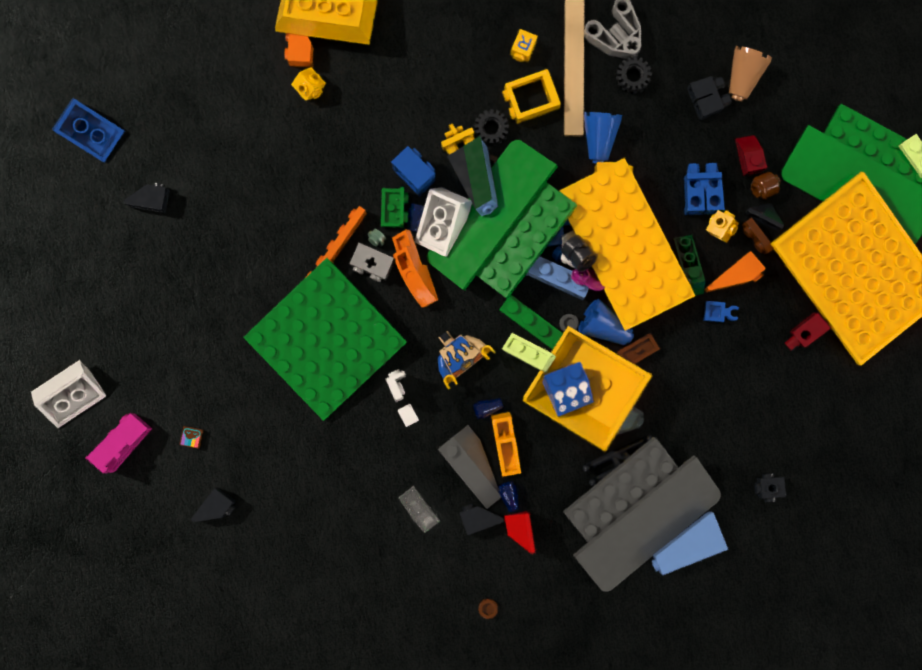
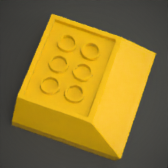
(328, 19)
(613, 384)

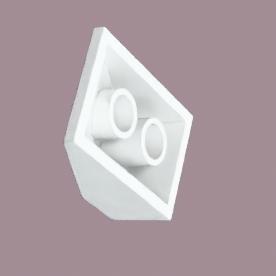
(442, 220)

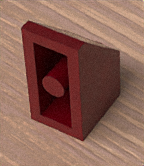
(750, 155)

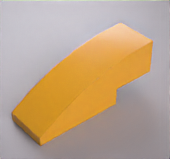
(506, 444)

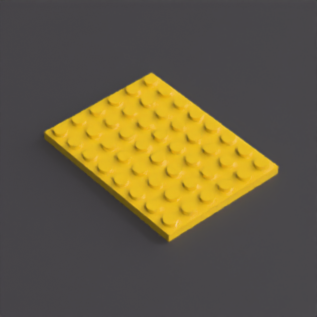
(856, 267)

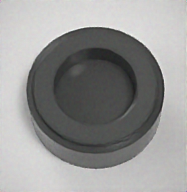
(568, 320)

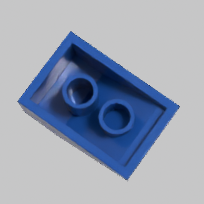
(88, 130)

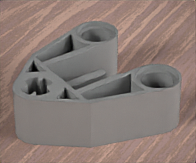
(607, 43)

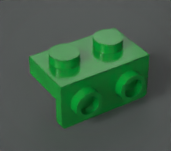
(393, 207)

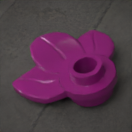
(587, 278)

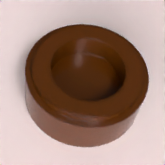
(488, 608)

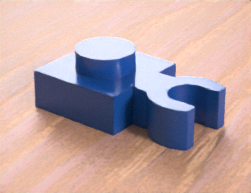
(716, 311)

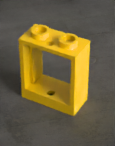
(550, 91)

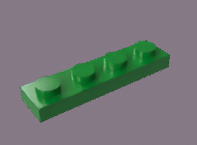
(531, 322)

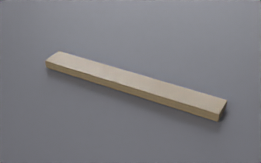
(574, 68)

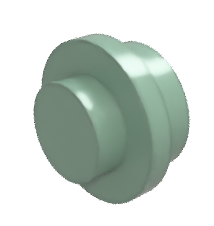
(376, 238)

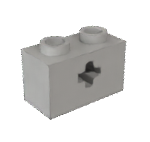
(364, 254)

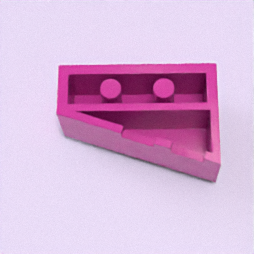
(119, 443)

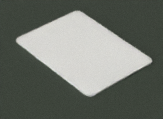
(408, 415)

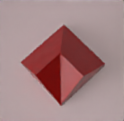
(520, 530)

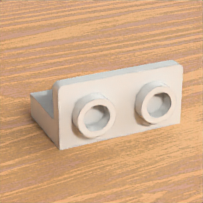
(396, 388)

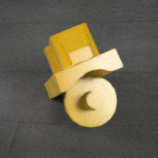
(450, 144)

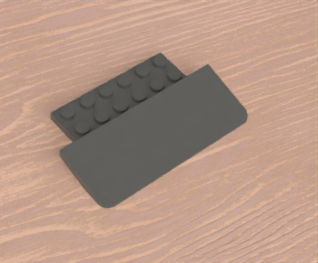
(638, 512)

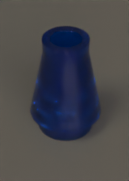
(414, 216)
(487, 407)
(509, 495)

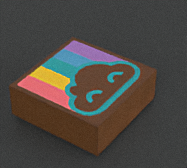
(191, 437)

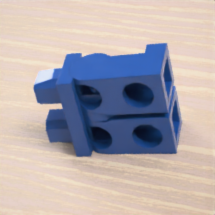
(703, 190)

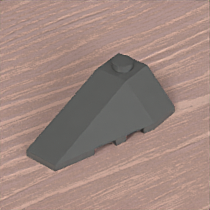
(470, 462)

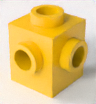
(308, 84)
(722, 225)

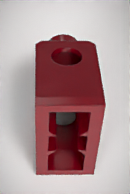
(813, 325)

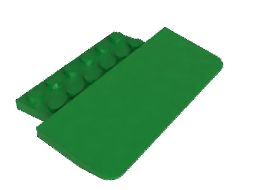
(856, 145)
(513, 236)

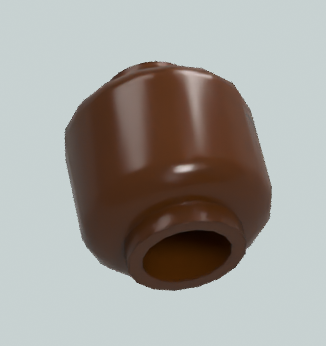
(765, 185)

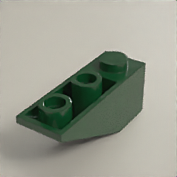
(689, 262)

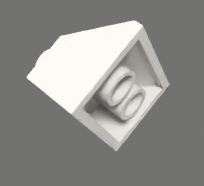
(67, 394)

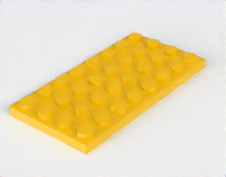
(631, 248)

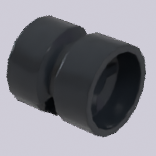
(578, 253)

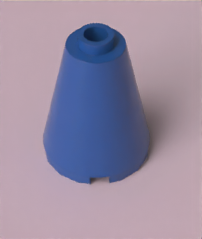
(601, 134)
(604, 324)

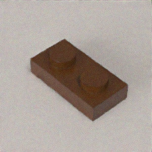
(752, 230)
(639, 349)

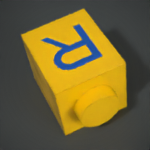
(523, 46)

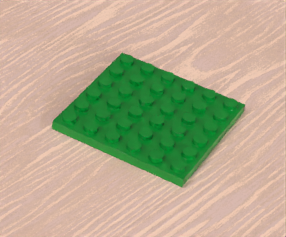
(325, 339)

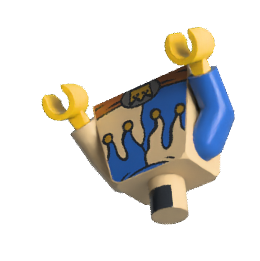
(459, 355)

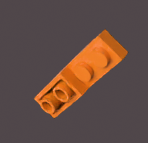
(412, 271)

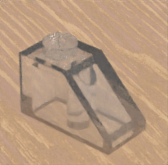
(419, 509)

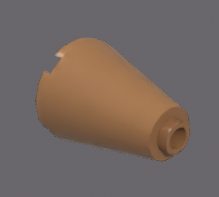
(746, 71)

